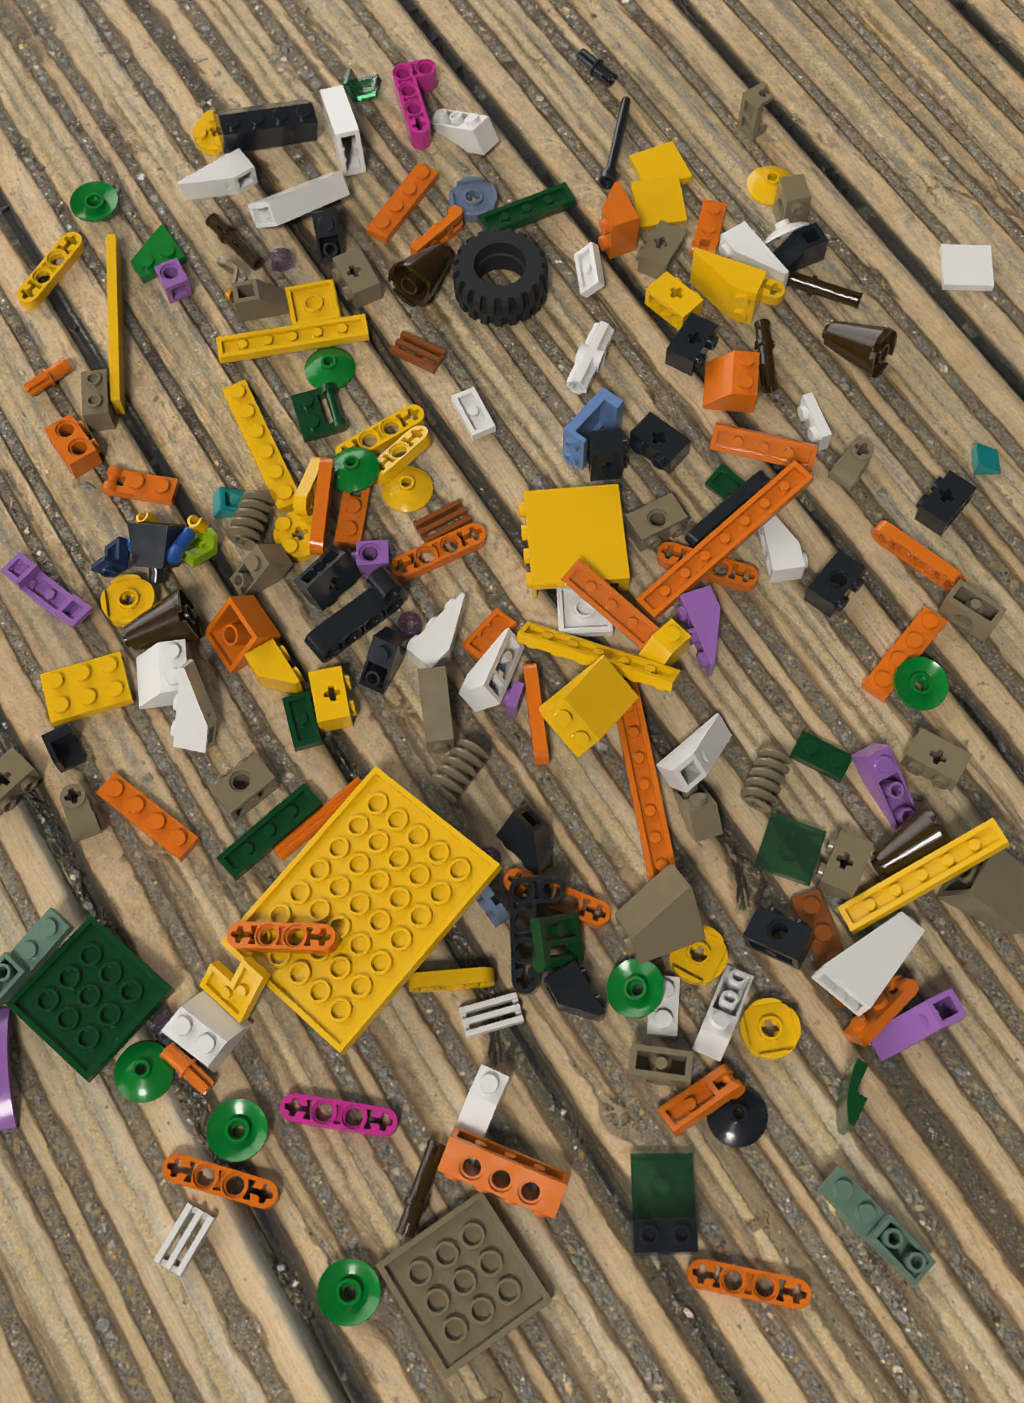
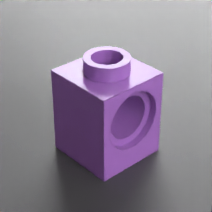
(173, 280)
(371, 548)

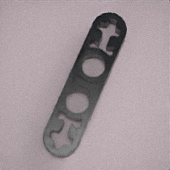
(727, 508)

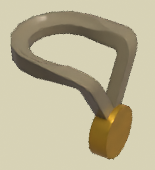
(227, 265)

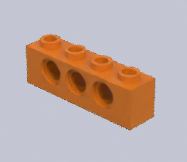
(519, 1166)

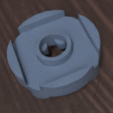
(473, 187)
(492, 907)

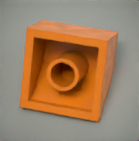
(618, 224)
(732, 382)
(239, 629)

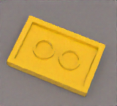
(86, 689)

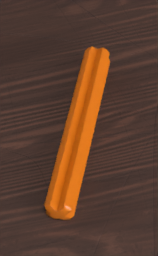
(313, 823)

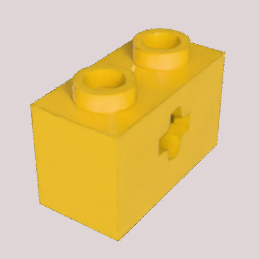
(673, 300)
(327, 684)

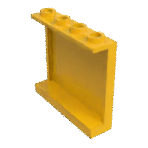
(570, 527)

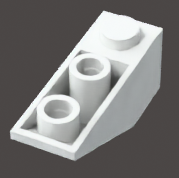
(467, 130)
(221, 178)
(437, 641)
(195, 718)
(696, 755)
(723, 1013)

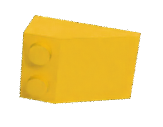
(728, 284)
(588, 705)

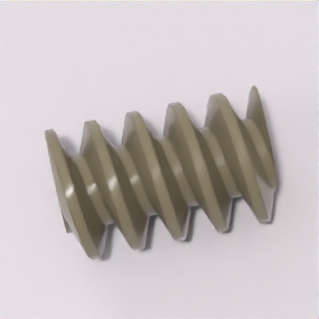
(249, 519)
(456, 769)
(763, 777)

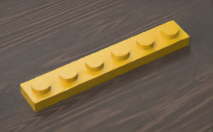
(292, 338)
(261, 445)
(587, 652)
(923, 876)

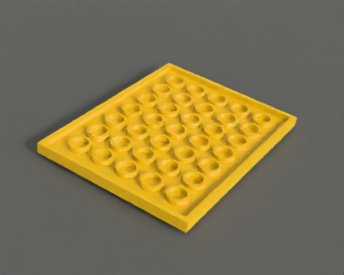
(391, 888)

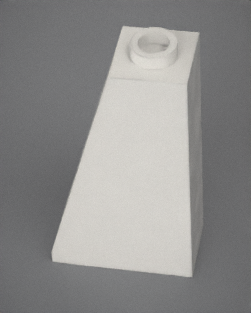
(343, 130)
(299, 200)
(867, 966)

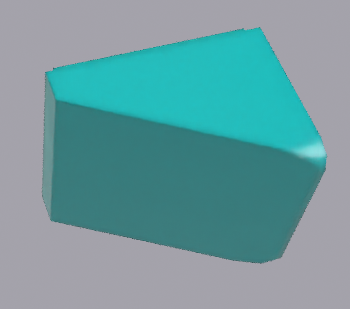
(985, 460)
(226, 502)

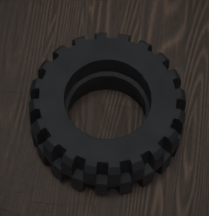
(500, 251)

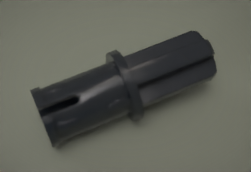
(596, 67)

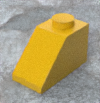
(667, 644)

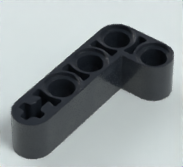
(358, 617)
(524, 936)

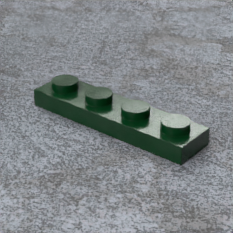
(528, 209)
(269, 832)

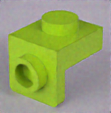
(201, 548)

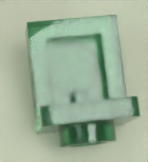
(361, 88)

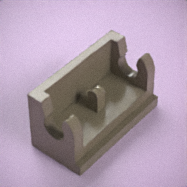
(752, 110)

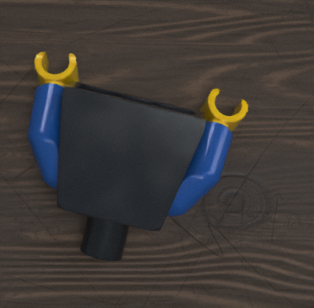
(161, 544)

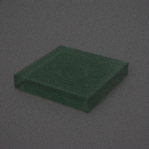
(790, 849)
(662, 1186)

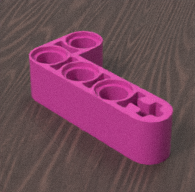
(409, 83)

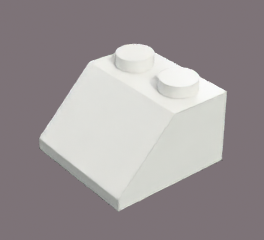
(157, 672)
(205, 1030)

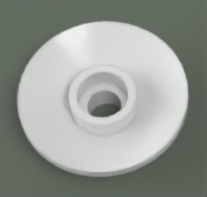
(783, 231)

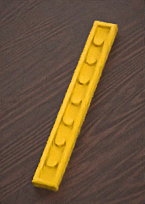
(115, 324)

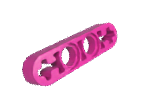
(338, 1119)

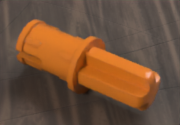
(48, 377)
(187, 1068)

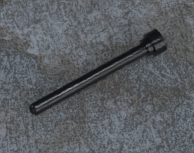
(609, 173)

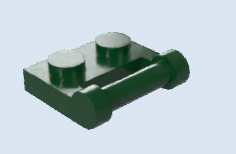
(310, 414)
(556, 931)

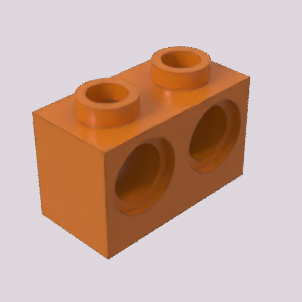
(72, 446)

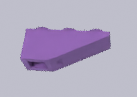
(701, 616)
(885, 782)
(919, 1024)

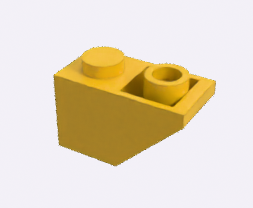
(272, 668)

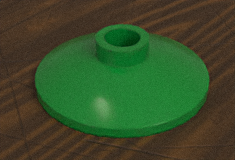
(94, 201)
(339, 372)
(355, 477)
(931, 679)
(623, 983)
(149, 1085)
(224, 1122)
(333, 1285)

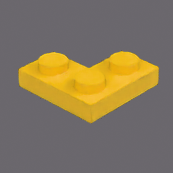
(236, 991)

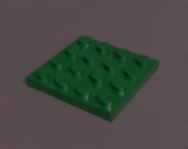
(90, 998)

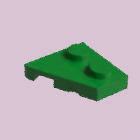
(155, 251)

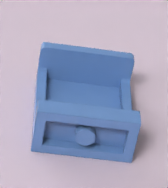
(600, 412)

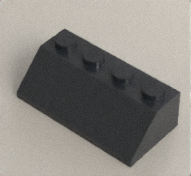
(266, 125)

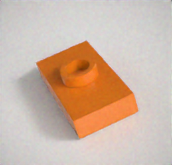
(487, 633)

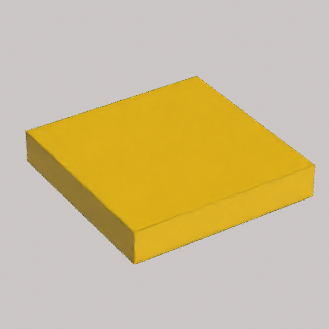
(659, 163)
(657, 201)
(312, 302)

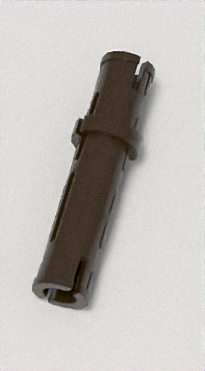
(218, 225)
(814, 286)
(765, 345)
(421, 1187)

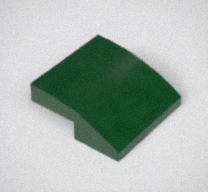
(849, 1101)

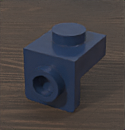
(115, 559)

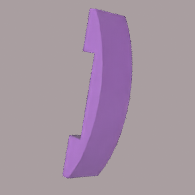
(45, 591)
(8, 1102)

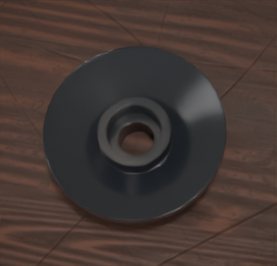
(744, 1131)

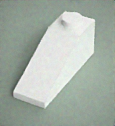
(746, 247)
(781, 552)
(492, 673)
(483, 1102)

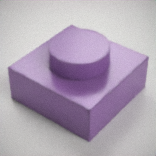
(513, 699)

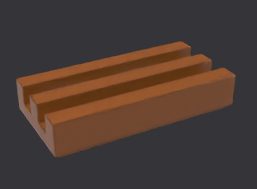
(421, 349)
(440, 519)

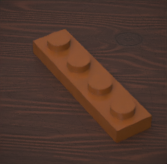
(827, 943)

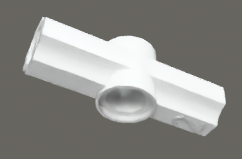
(590, 357)

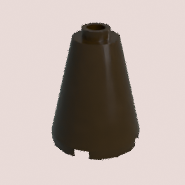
(420, 274)
(861, 345)
(163, 622)
(910, 842)

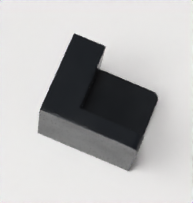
(63, 748)

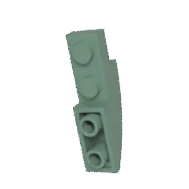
(31, 952)
(876, 1227)

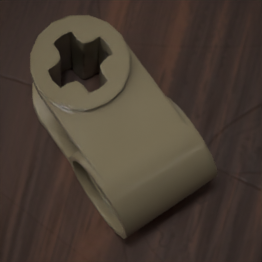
(851, 466)
(81, 816)

